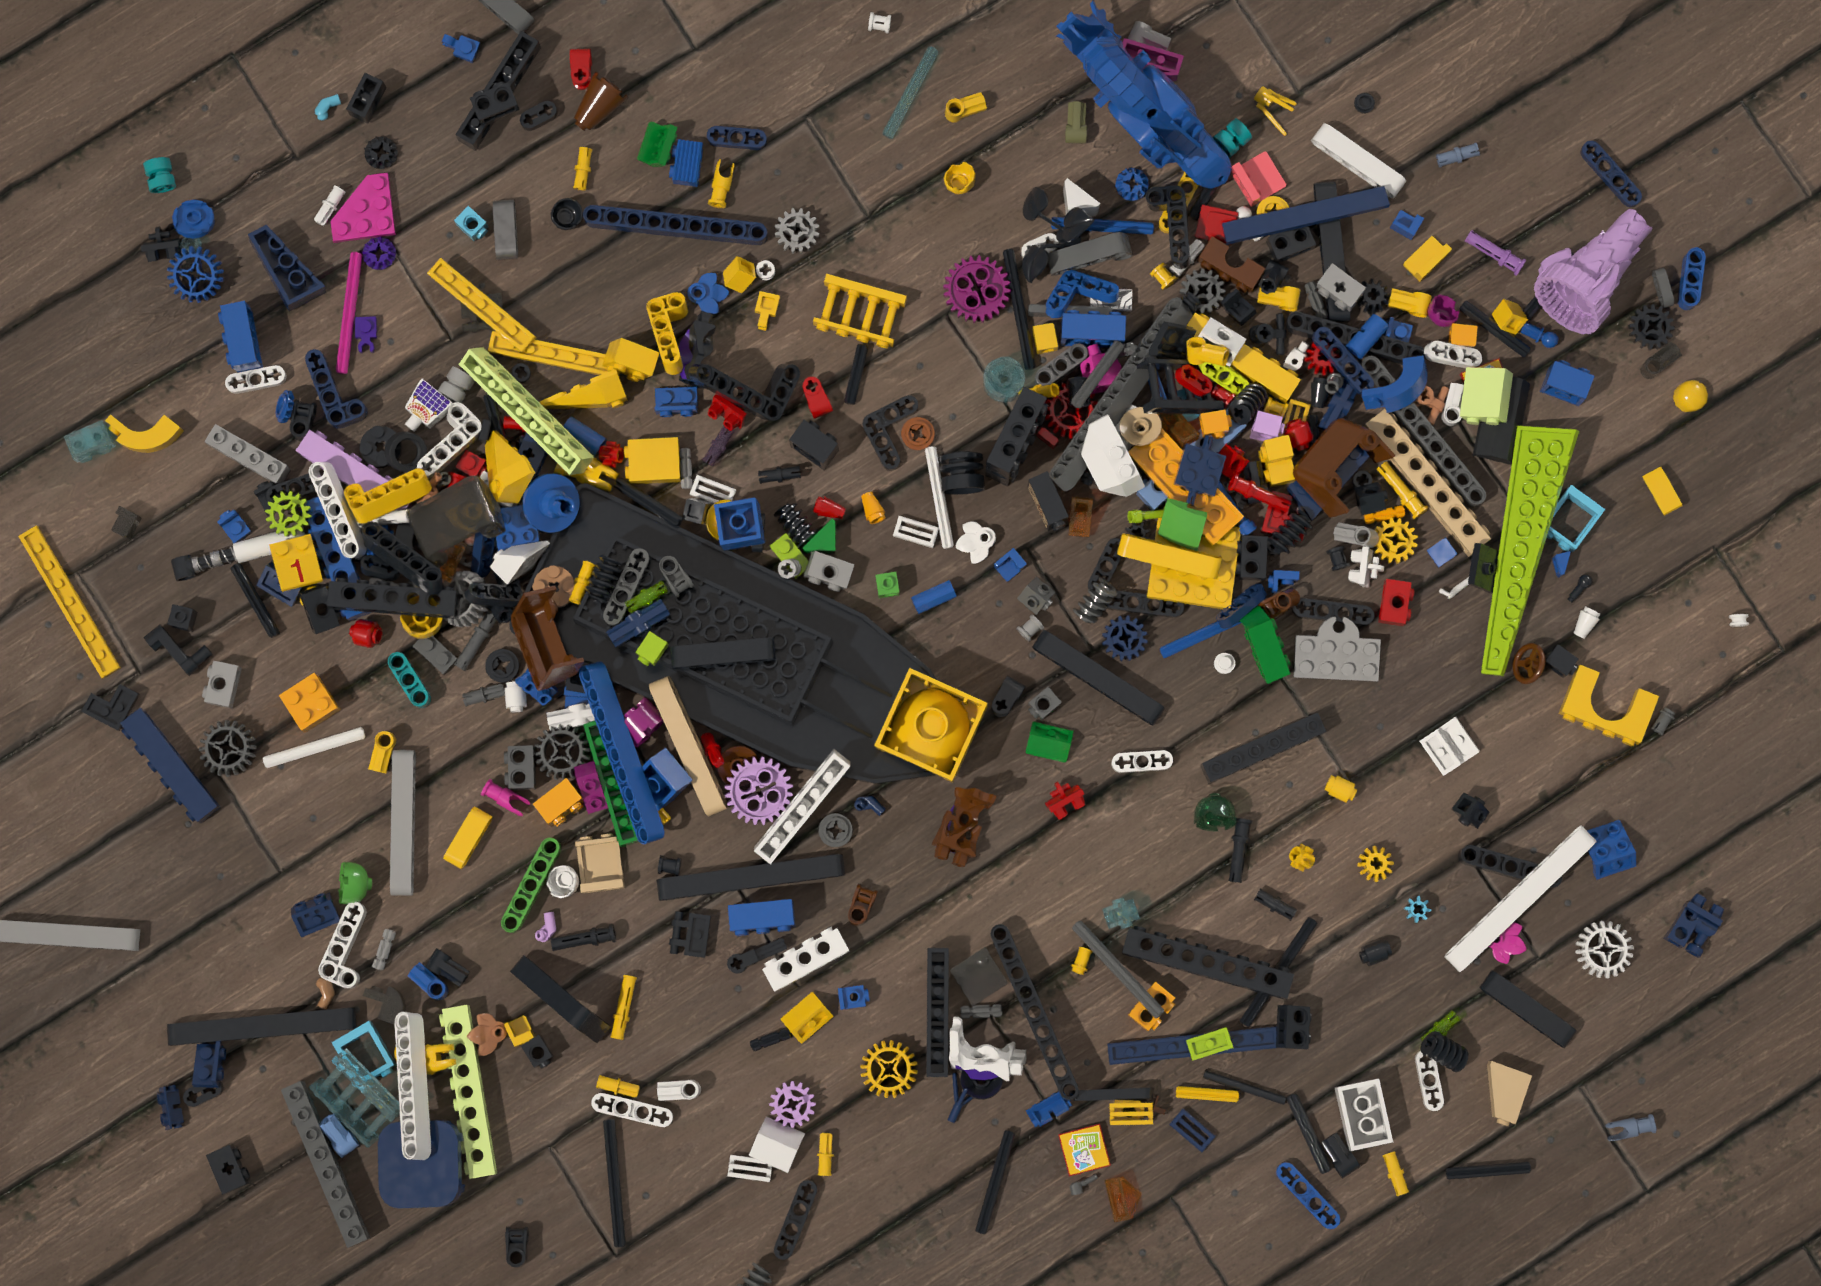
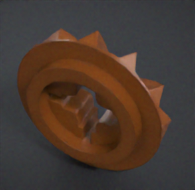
(915, 424)

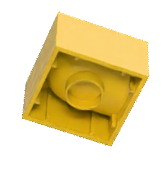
(931, 725)

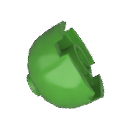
(353, 883)

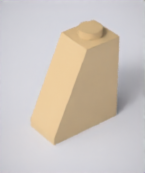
(1506, 1092)

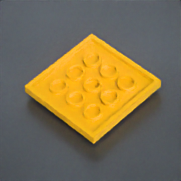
(1193, 589)

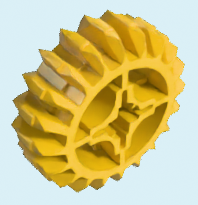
(875, 1056)

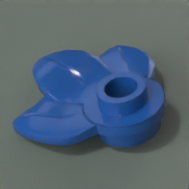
(711, 293)

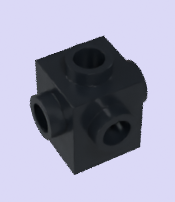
(1470, 810)

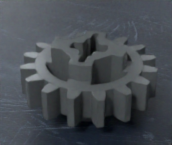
(1208, 297)

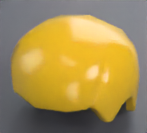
(960, 178)
(1690, 396)

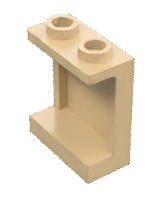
(600, 864)

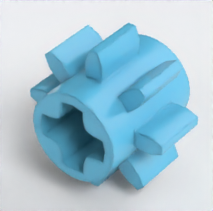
(1423, 910)

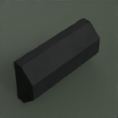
(1498, 441)

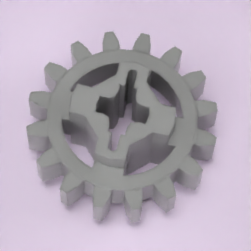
(805, 232)

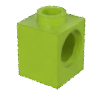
(651, 649)

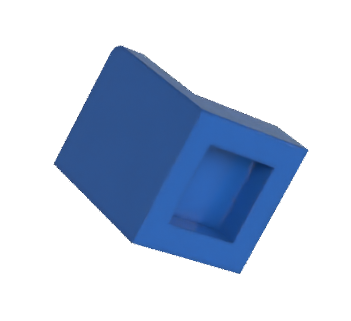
(1406, 224)
(1010, 565)

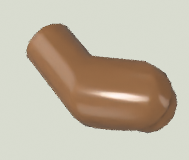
(327, 992)

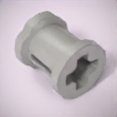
(784, 572)
(1030, 628)

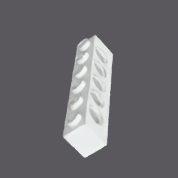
(802, 806)

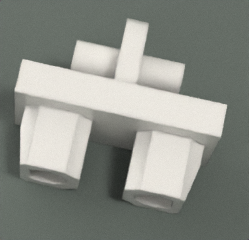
(1367, 568)

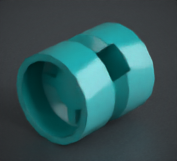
(1233, 137)
(159, 175)

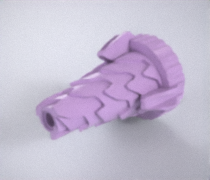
(1579, 287)

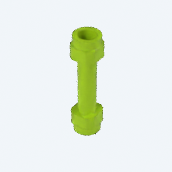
(1137, 516)

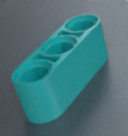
(404, 671)

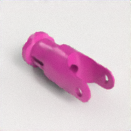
(502, 796)

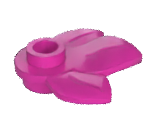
(1508, 944)

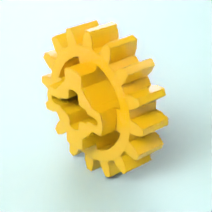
(1402, 541)

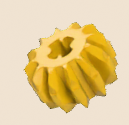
(1371, 869)

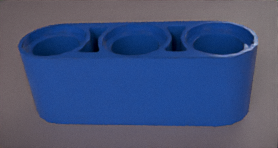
(1697, 271)

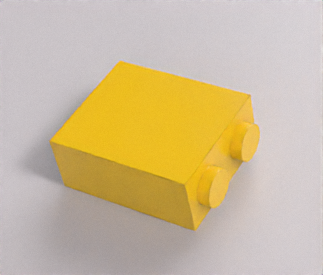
(653, 460)

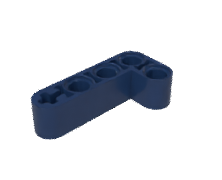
(330, 387)

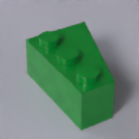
(1265, 645)

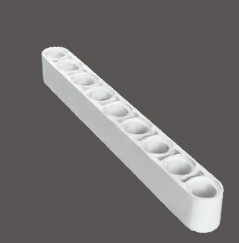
(1520, 898)

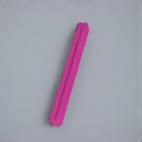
(349, 313)

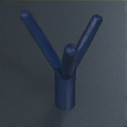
(959, 1102)

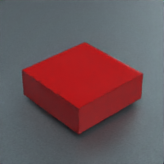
(1047, 438)

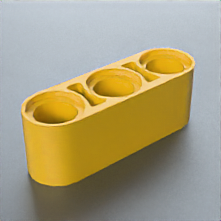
(467, 837)

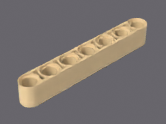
(688, 746)

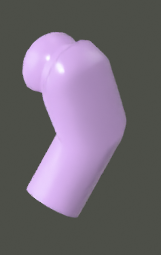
(548, 929)

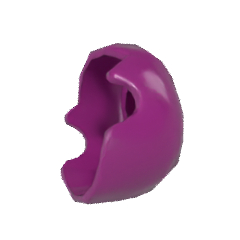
(1443, 311)

